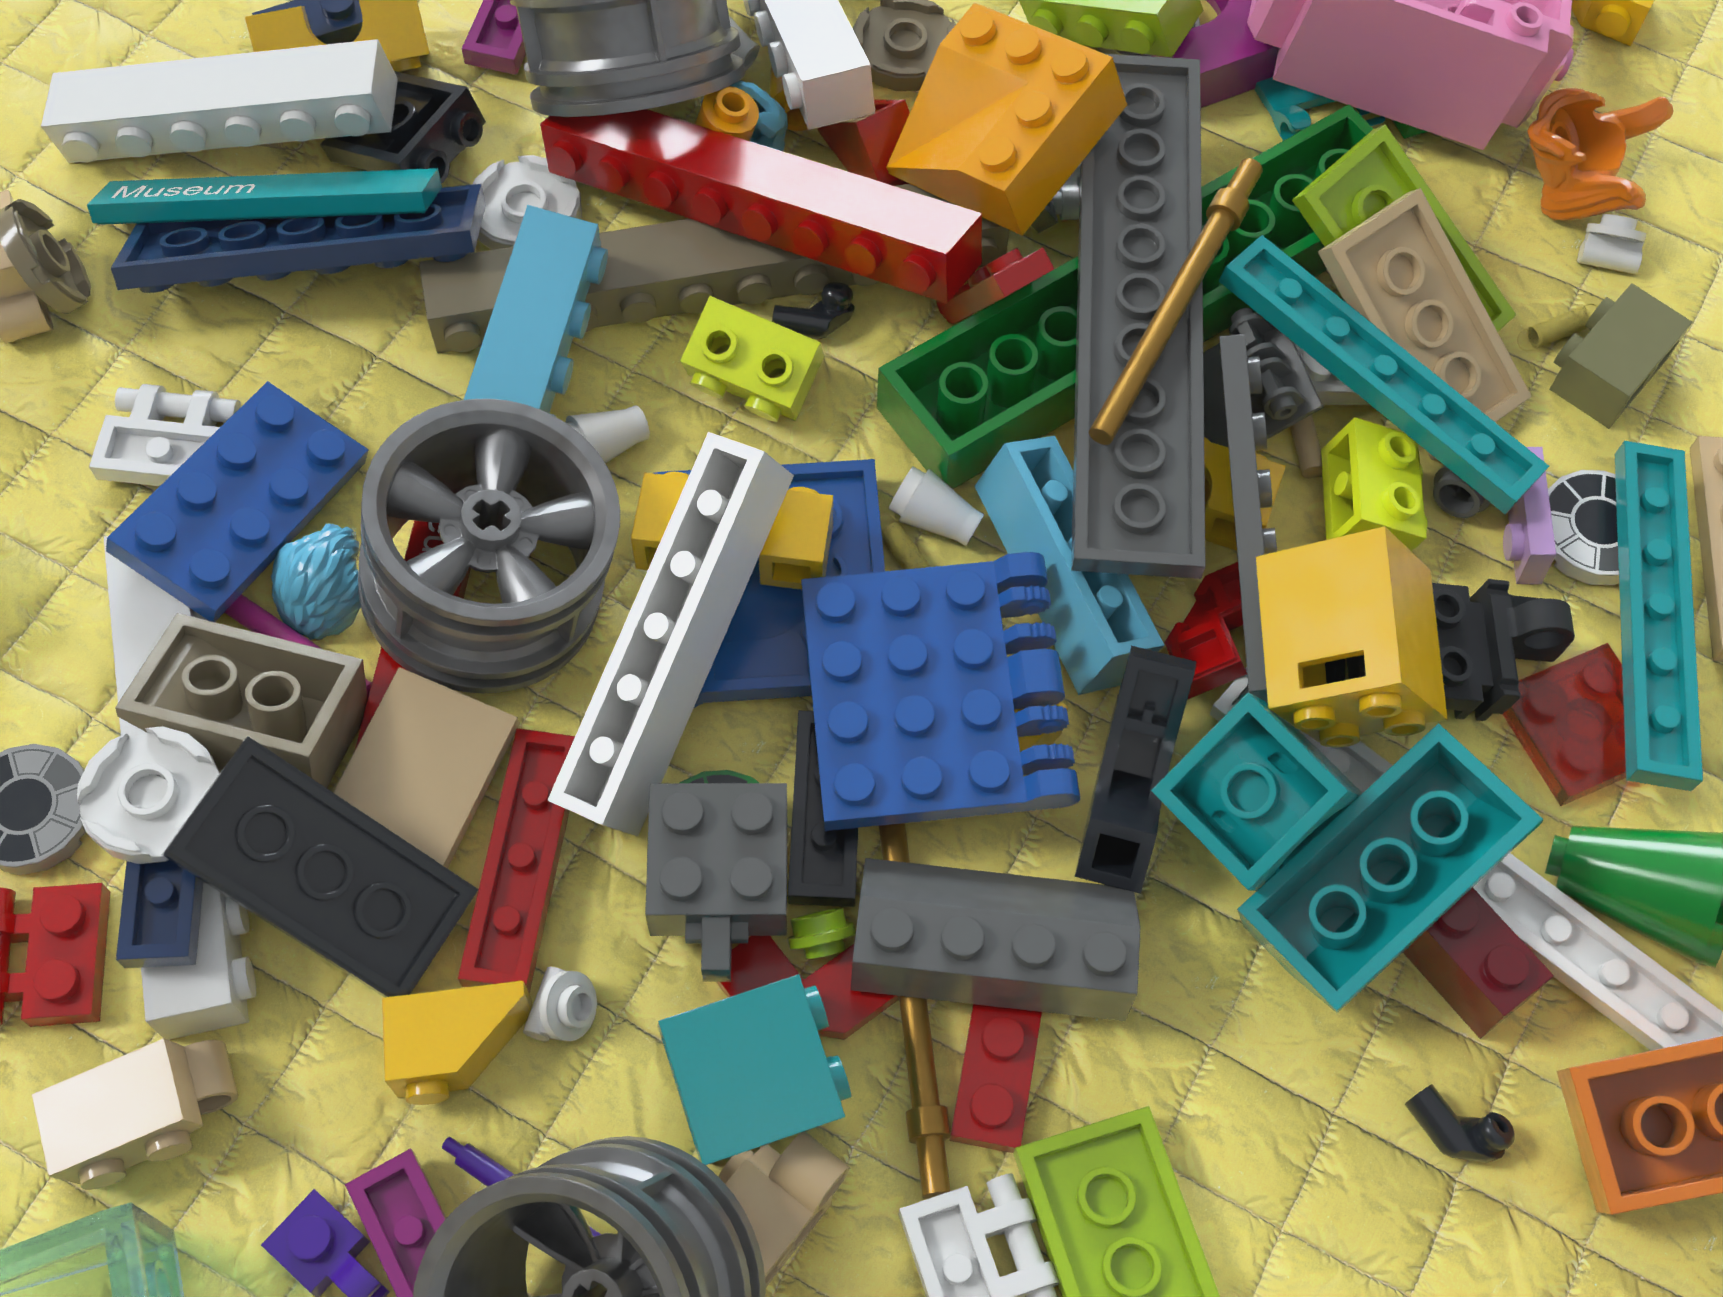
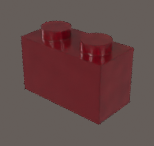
(1477, 963)

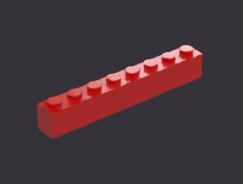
(771, 198)

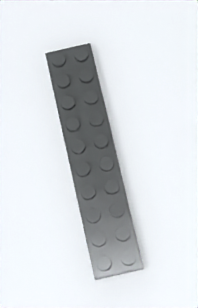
(1138, 220)

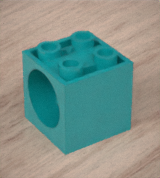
(1255, 791)
(754, 1068)

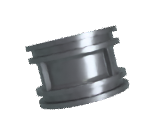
(625, 53)
(496, 485)
(672, 1216)

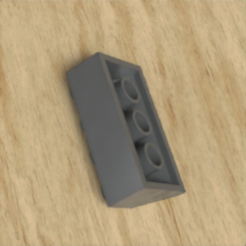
(996, 940)

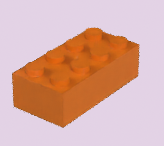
(1649, 1125)

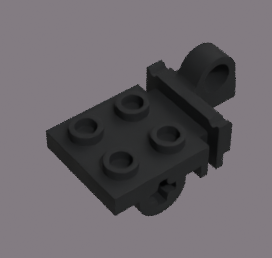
(1482, 640)

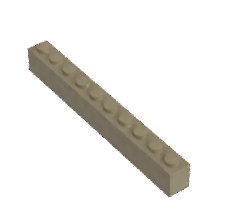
(648, 276)

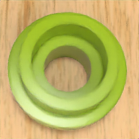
(821, 933)

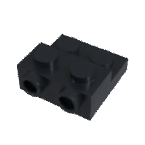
(427, 132)

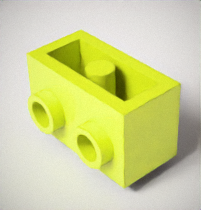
(752, 357)
(1373, 482)

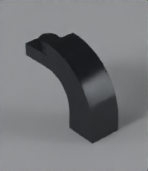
(1134, 760)

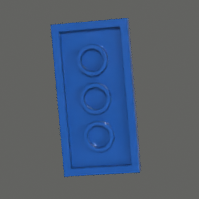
(237, 502)

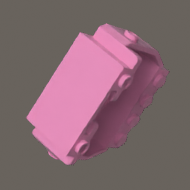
(1423, 62)

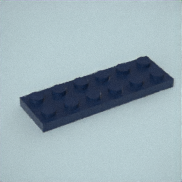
(273, 248)

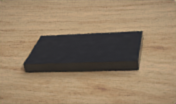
(320, 871)

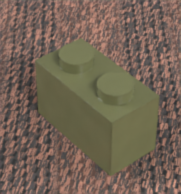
(1618, 355)

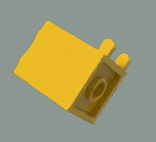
(1346, 602)

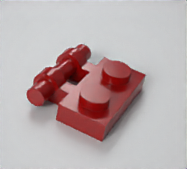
(63, 953)

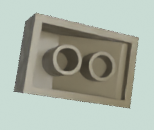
(243, 683)

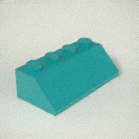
(1387, 868)

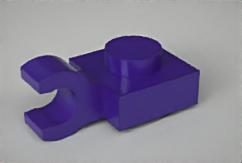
(321, 1249)

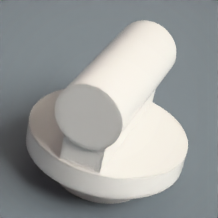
(1613, 244)
(562, 1006)

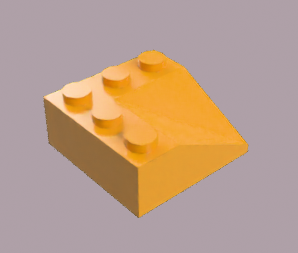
(1005, 117)

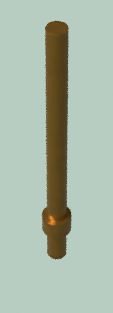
(1223, 215)
(927, 1119)

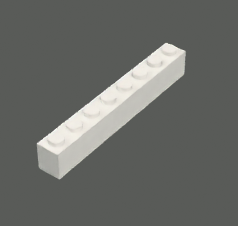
(216, 989)

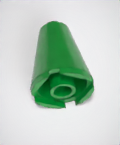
(1650, 882)

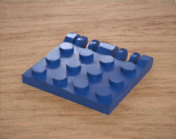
(767, 639)
(923, 695)

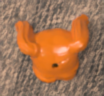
(1584, 150)

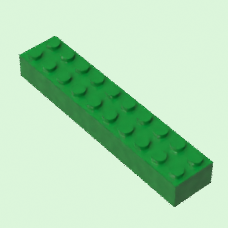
(1014, 362)

